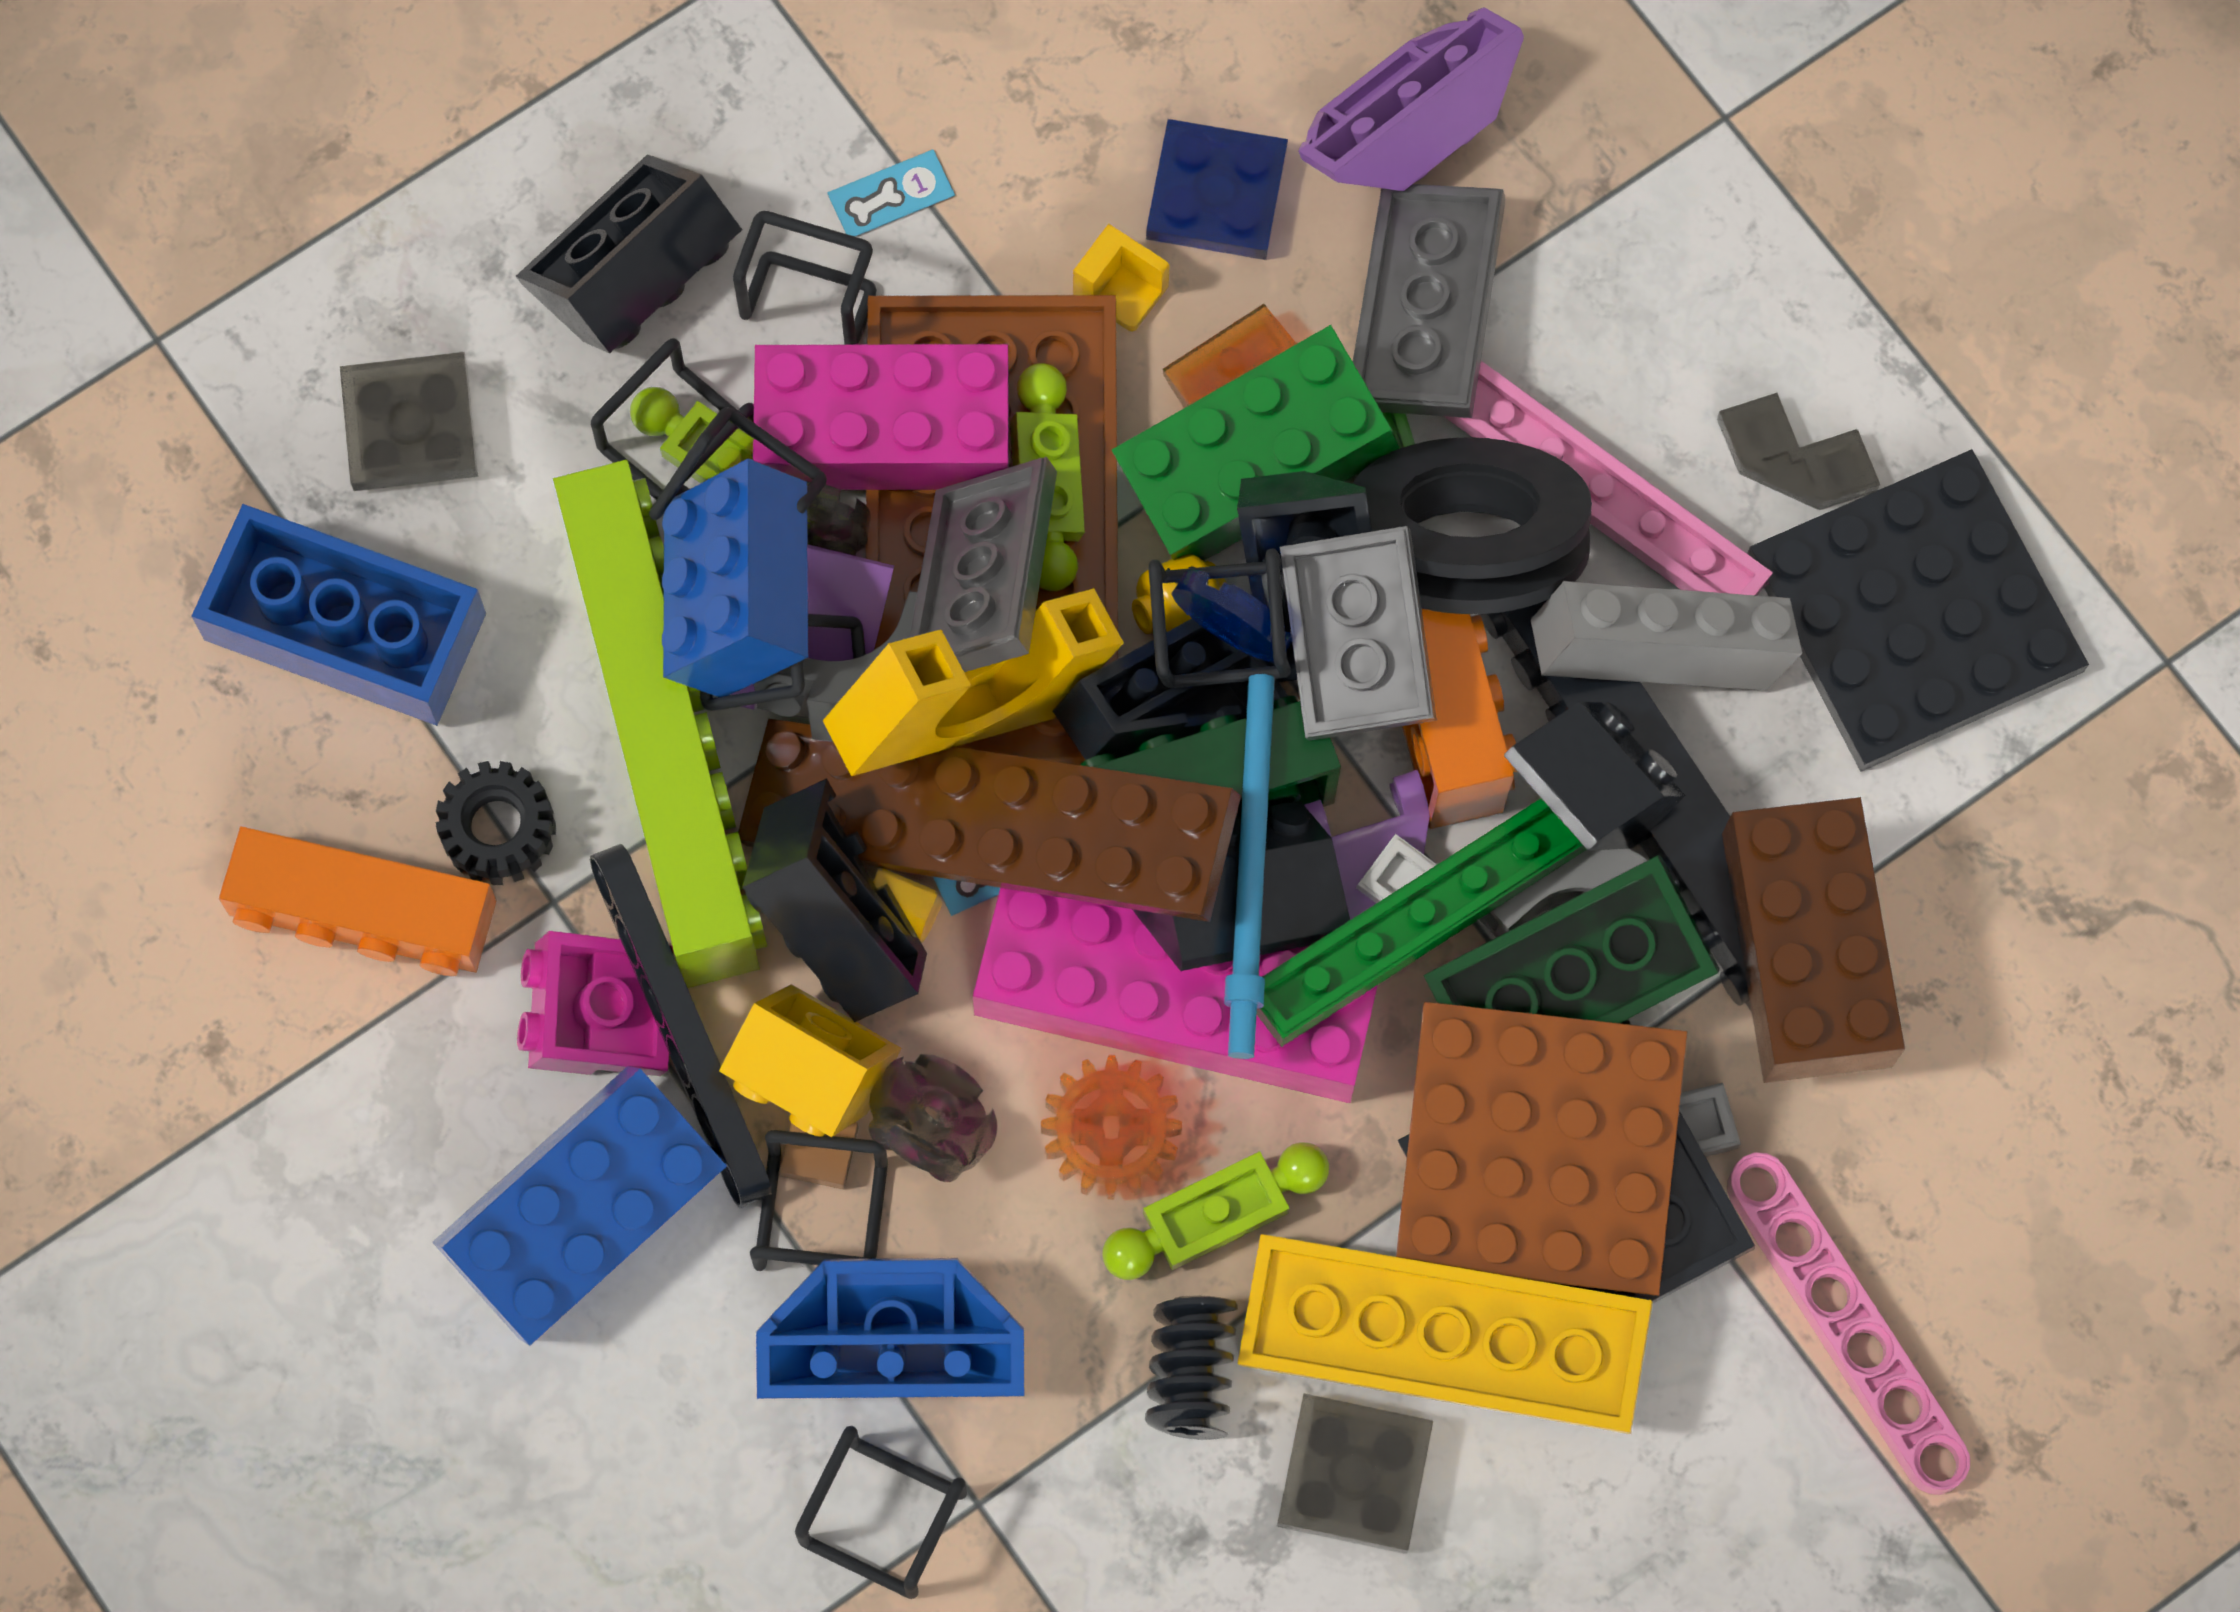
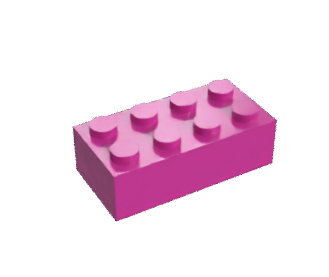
(885, 412)

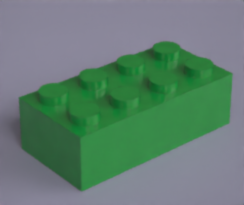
(1279, 418)

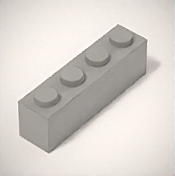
(1665, 636)

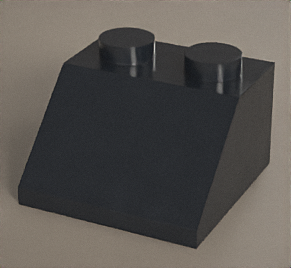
(1597, 776)

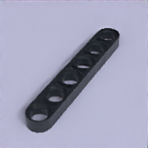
(680, 1024)

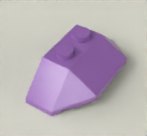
(1416, 104)

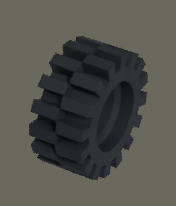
(489, 786)

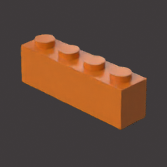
(357, 901)

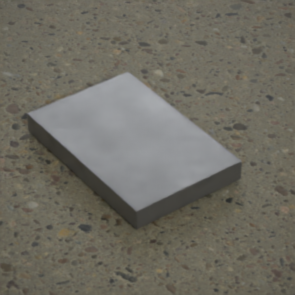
(1358, 633)

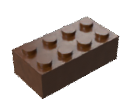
(1812, 940)

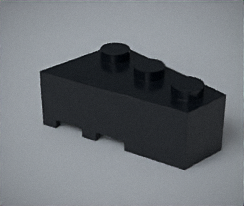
(1129, 704)
(829, 909)

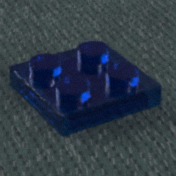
(1216, 189)

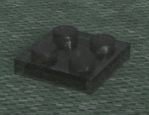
(408, 421)
(1355, 1473)

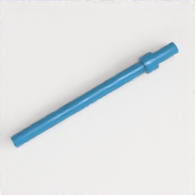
(1244, 986)

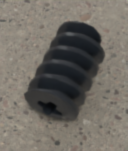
(1188, 1366)

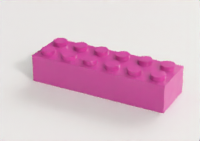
(1109, 983)

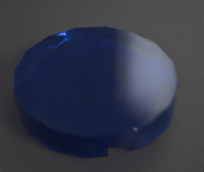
(1228, 614)

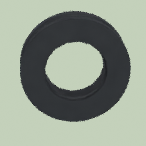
(1492, 478)

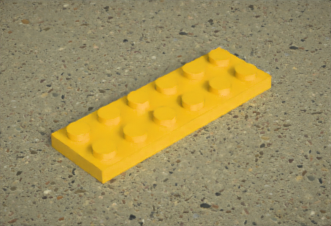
(1445, 1333)

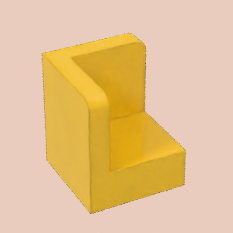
(1122, 269)

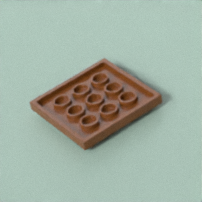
(1542, 1147)

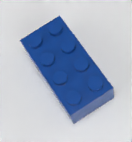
(339, 614)
(579, 1204)

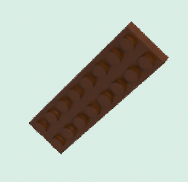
(1015, 822)

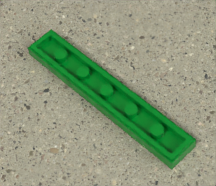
(1415, 920)

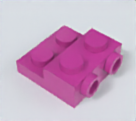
(587, 1008)

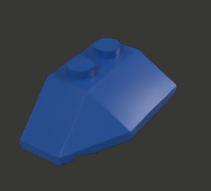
(890, 1334)

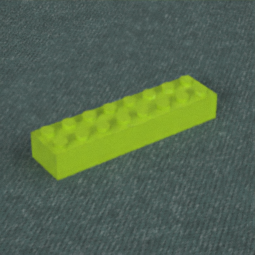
(661, 739)

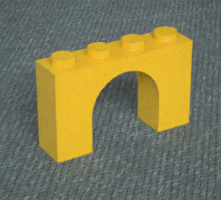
(923, 701)

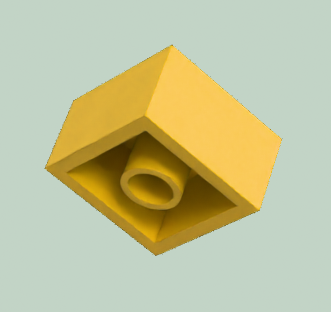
(807, 1061)

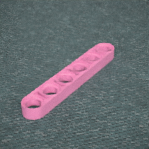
(1857, 1317)

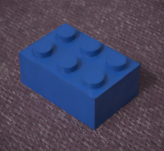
(735, 579)

